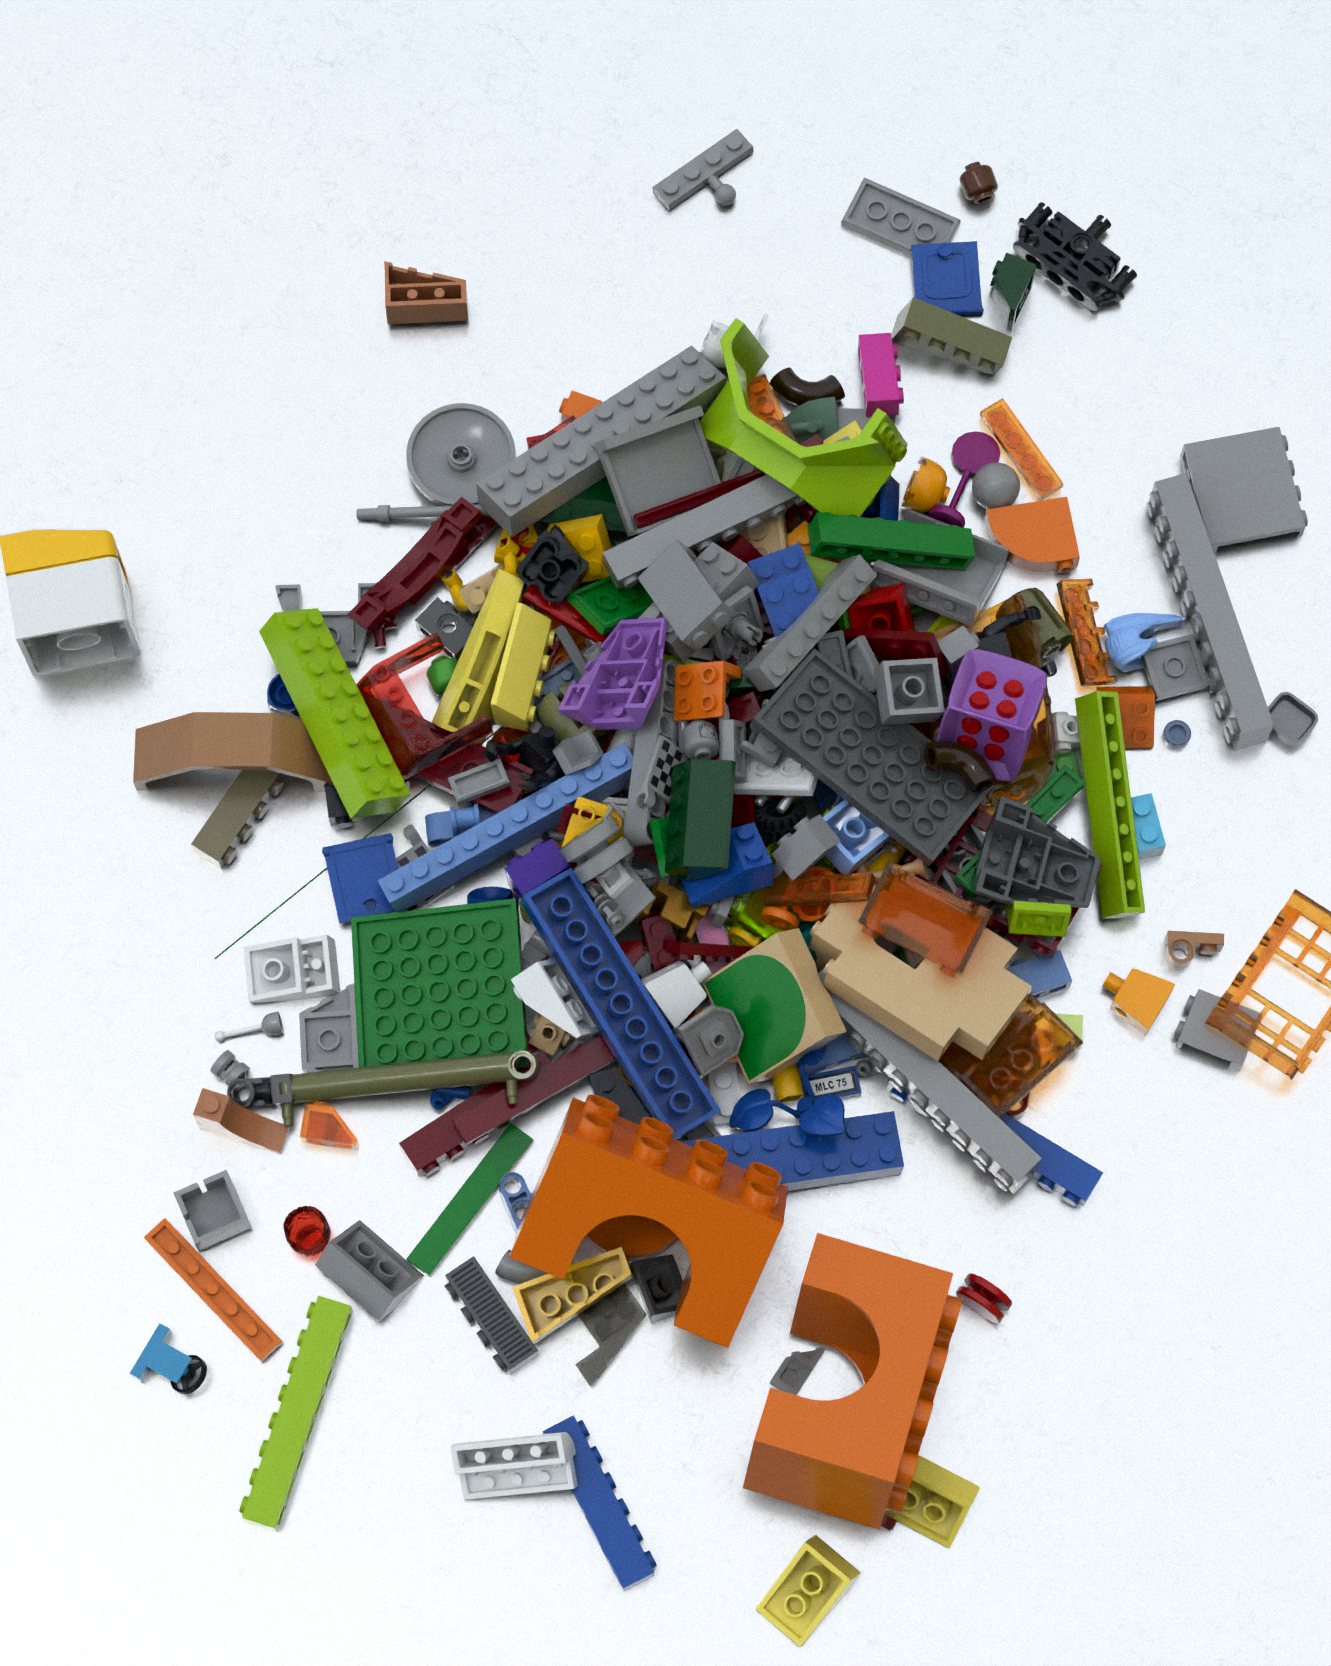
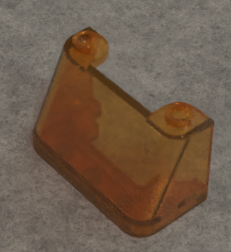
(924, 919)

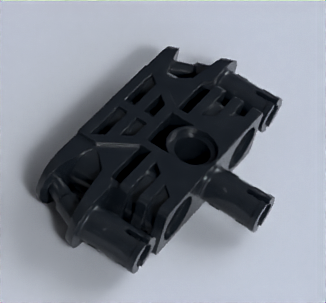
(1068, 268)

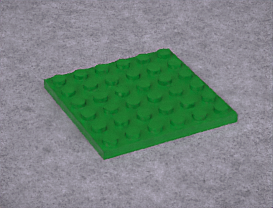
(438, 983)

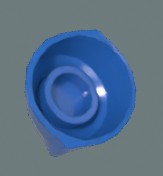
(278, 696)
(489, 894)

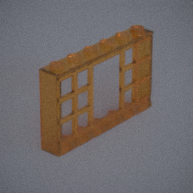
(1241, 986)

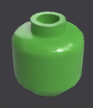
(440, 673)

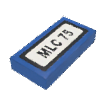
(839, 1082)

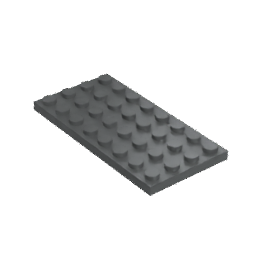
(879, 769)

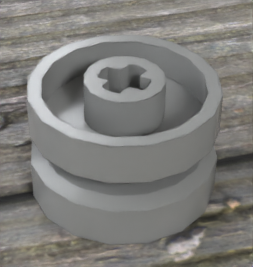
(598, 852)

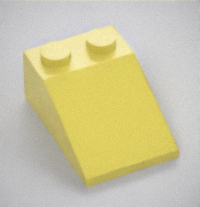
(808, 1590)

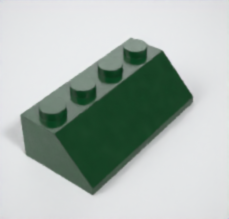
(593, 501)
(700, 818)

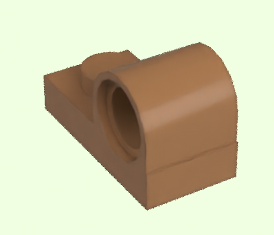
(1189, 942)

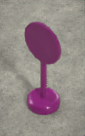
(969, 454)

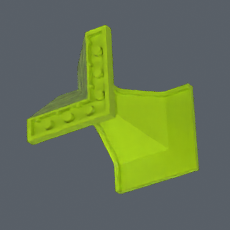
(827, 476)

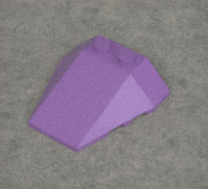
(622, 679)

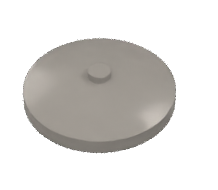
(456, 450)

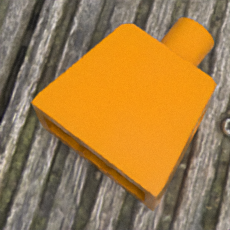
(1138, 997)

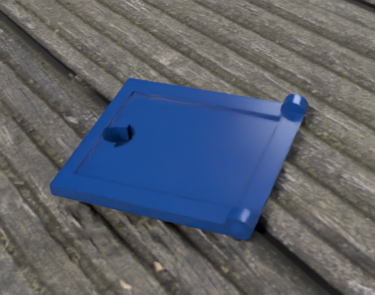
(950, 281)
(354, 875)

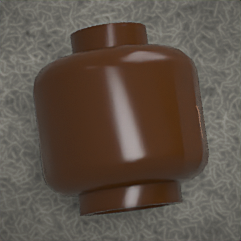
(978, 182)

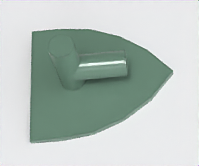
(813, 418)

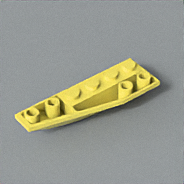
(476, 673)

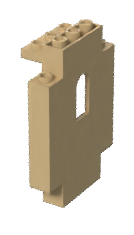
(923, 1002)

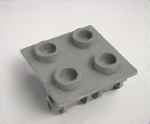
(626, 906)

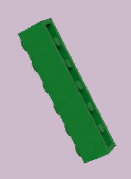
(891, 541)

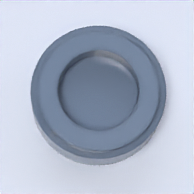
(1176, 734)

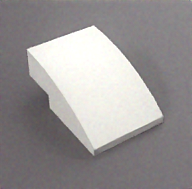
(291, 969)

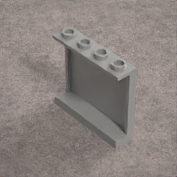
(657, 465)
(1244, 486)
(947, 591)

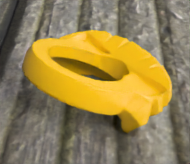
(746, 940)

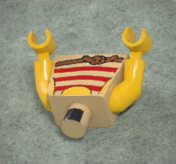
(473, 594)

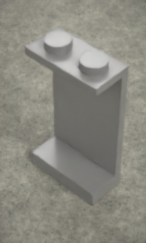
(685, 596)

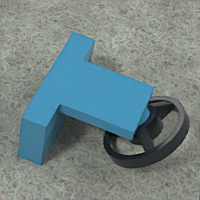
(168, 1362)

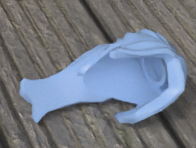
(1126, 637)

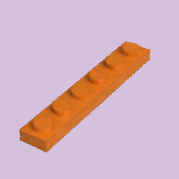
(213, 1290)

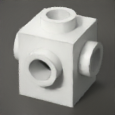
(1065, 732)

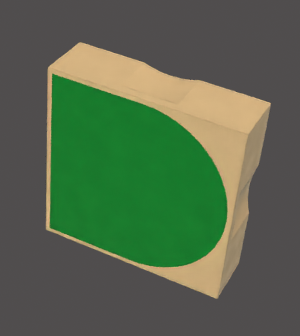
(776, 1004)

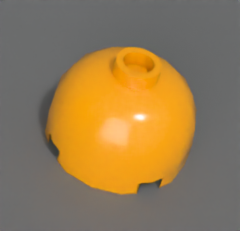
(926, 487)

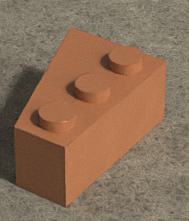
(423, 297)

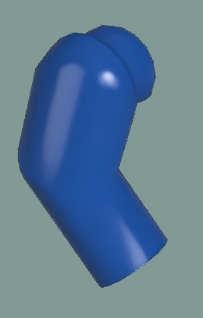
(444, 1096)

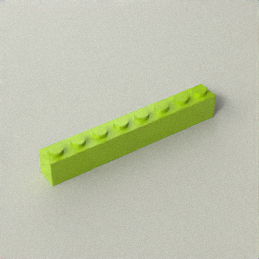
(1110, 804)
(296, 1414)

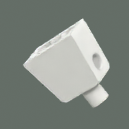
(677, 990)

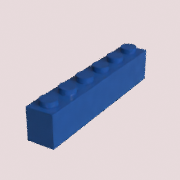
(604, 1512)

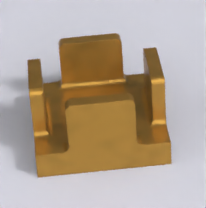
(674, 909)

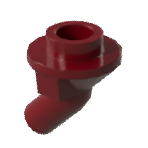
(379, 631)

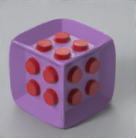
(994, 709)

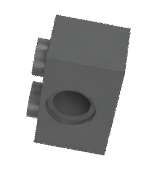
(439, 615)

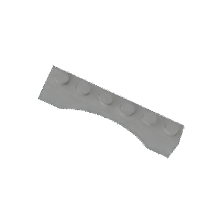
(786, 651)

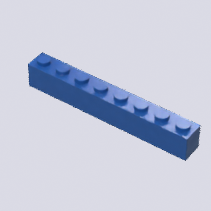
(1057, 1168)

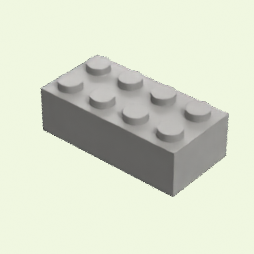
(726, 576)

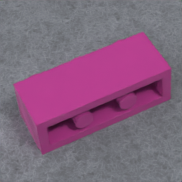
(879, 373)

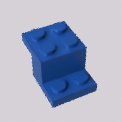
(784, 585)

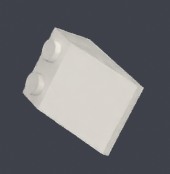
(552, 996)

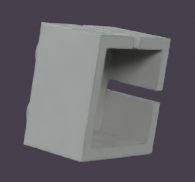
(214, 1213)

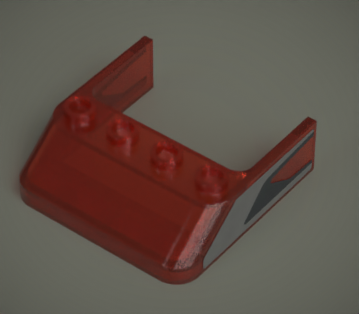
(399, 718)

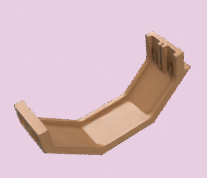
(227, 743)

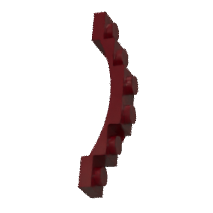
(418, 568)

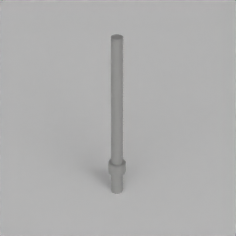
(385, 512)

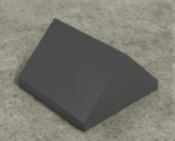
(658, 1285)

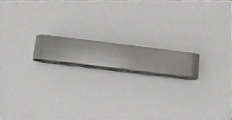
(658, 722)

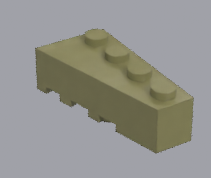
(950, 337)

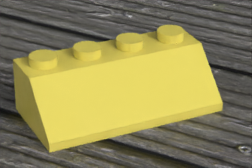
(522, 668)
(936, 1502)

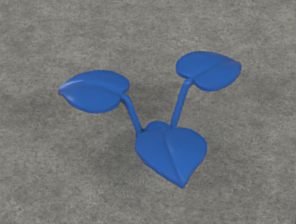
(817, 1115)

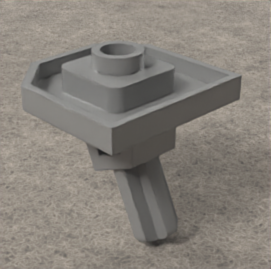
(711, 1037)

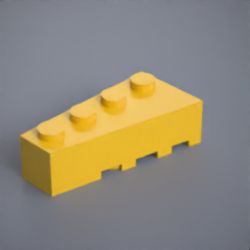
(552, 1302)

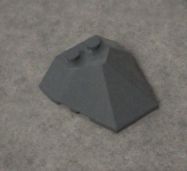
(1032, 861)

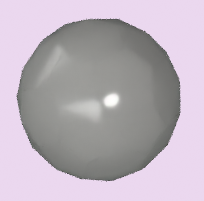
(995, 485)

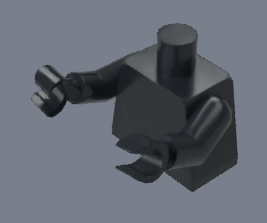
(995, 640)
(535, 752)

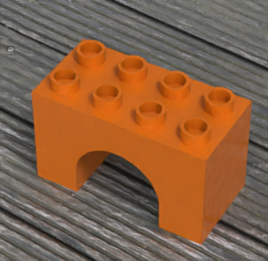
(624, 1168)
(860, 1449)

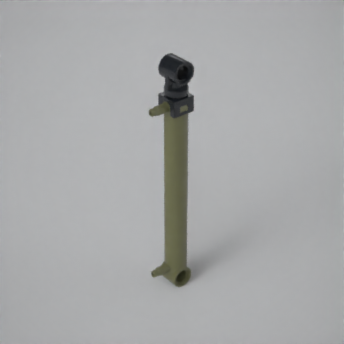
(385, 1079)

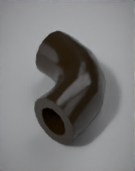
(800, 391)
(962, 760)

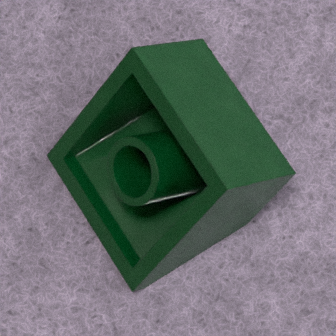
(1011, 286)

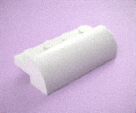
(515, 1465)

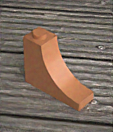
(226, 1118)

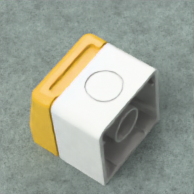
(68, 598)

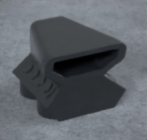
(553, 566)

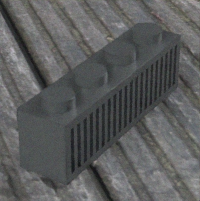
(491, 1315)

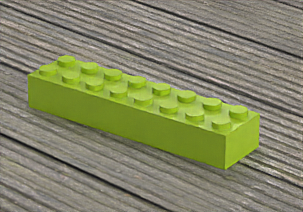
(334, 713)

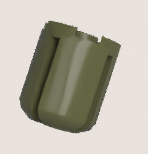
(1051, 628)
(564, 725)

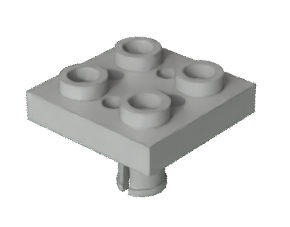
(744, 625)

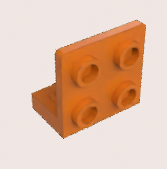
(702, 689)
(1137, 714)

